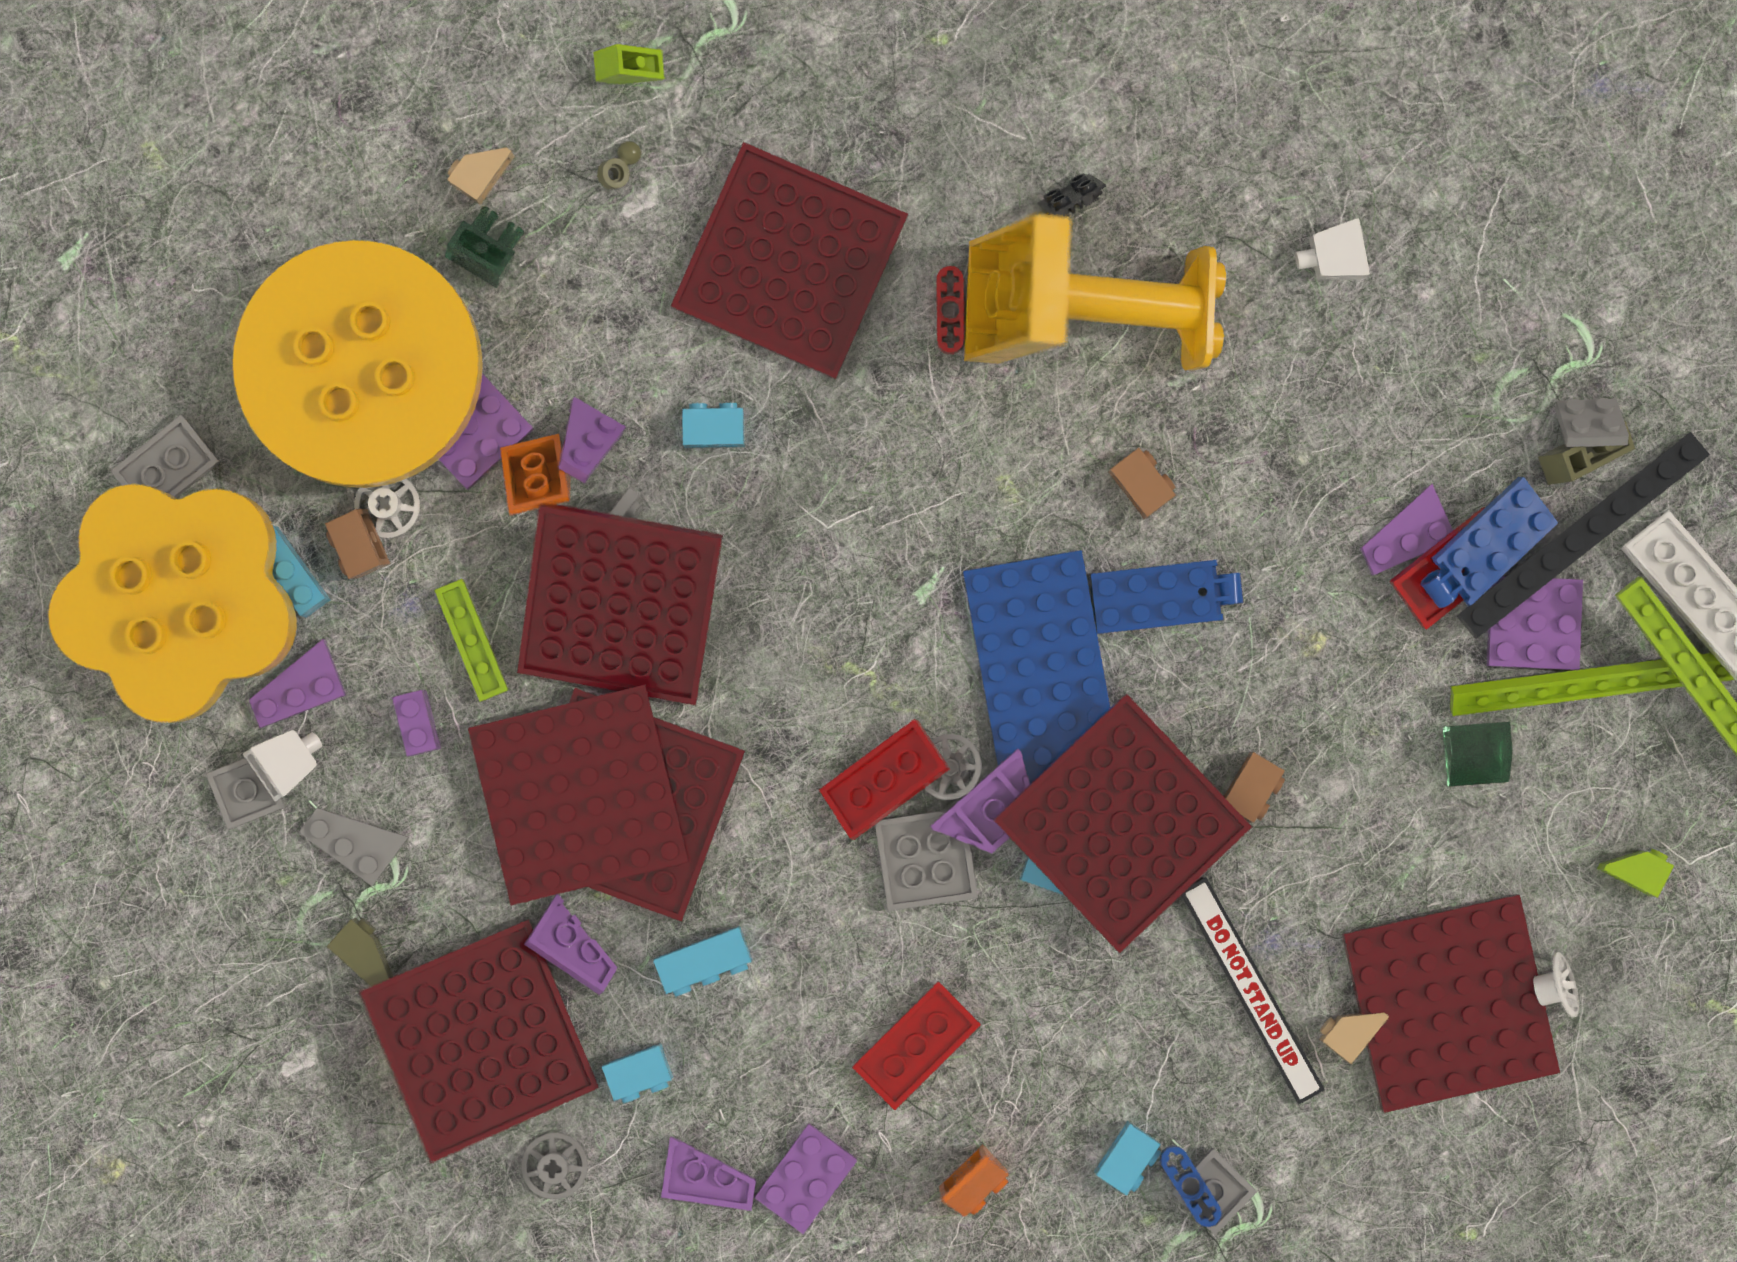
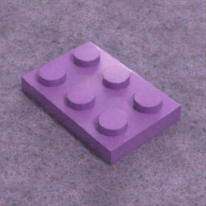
(805, 1178)

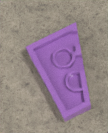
(587, 440)
(1408, 534)
(299, 688)
(568, 947)
(704, 1179)

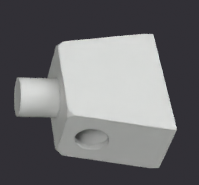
(1336, 253)
(283, 761)

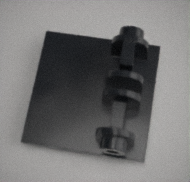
(1081, 188)

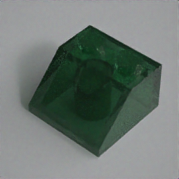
(1478, 753)

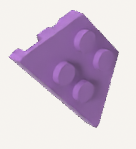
(973, 814)

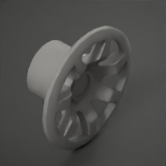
(959, 768)
(554, 1166)

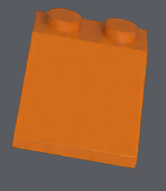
(534, 474)
(973, 1182)

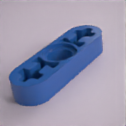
(1209, 1200)

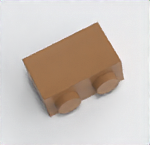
(1143, 482)
(356, 544)
(1254, 786)

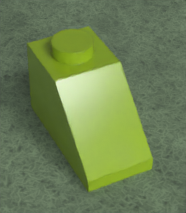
(628, 64)
(1640, 870)

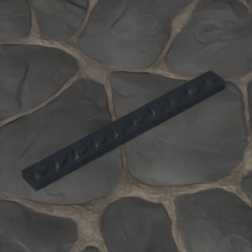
(1583, 535)

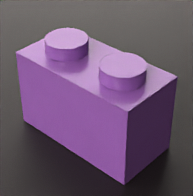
(416, 723)

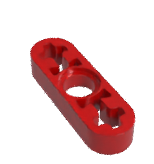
(958, 287)

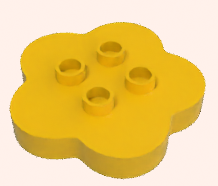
(173, 598)

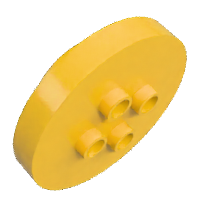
(357, 364)

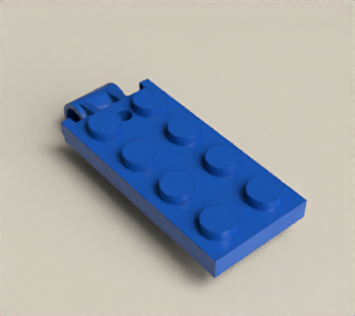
(1489, 545)
(1162, 596)

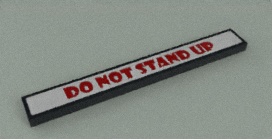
(1252, 991)

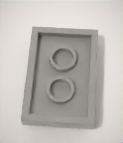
(168, 460)

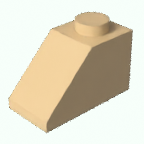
(479, 172)
(1351, 1033)

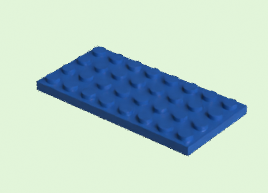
(1037, 655)

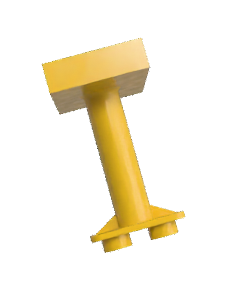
(1024, 295)

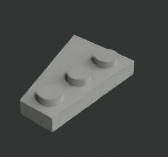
(356, 845)

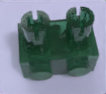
(480, 253)

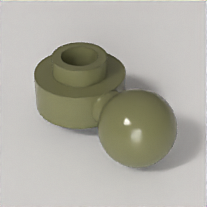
(628, 154)

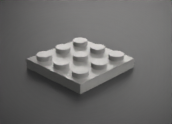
(923, 864)

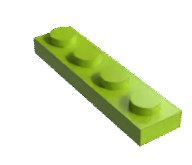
(471, 640)

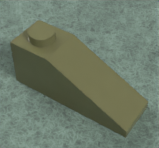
(1571, 463)
(362, 951)

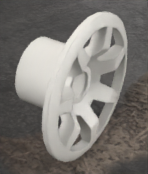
(387, 504)
(1554, 988)

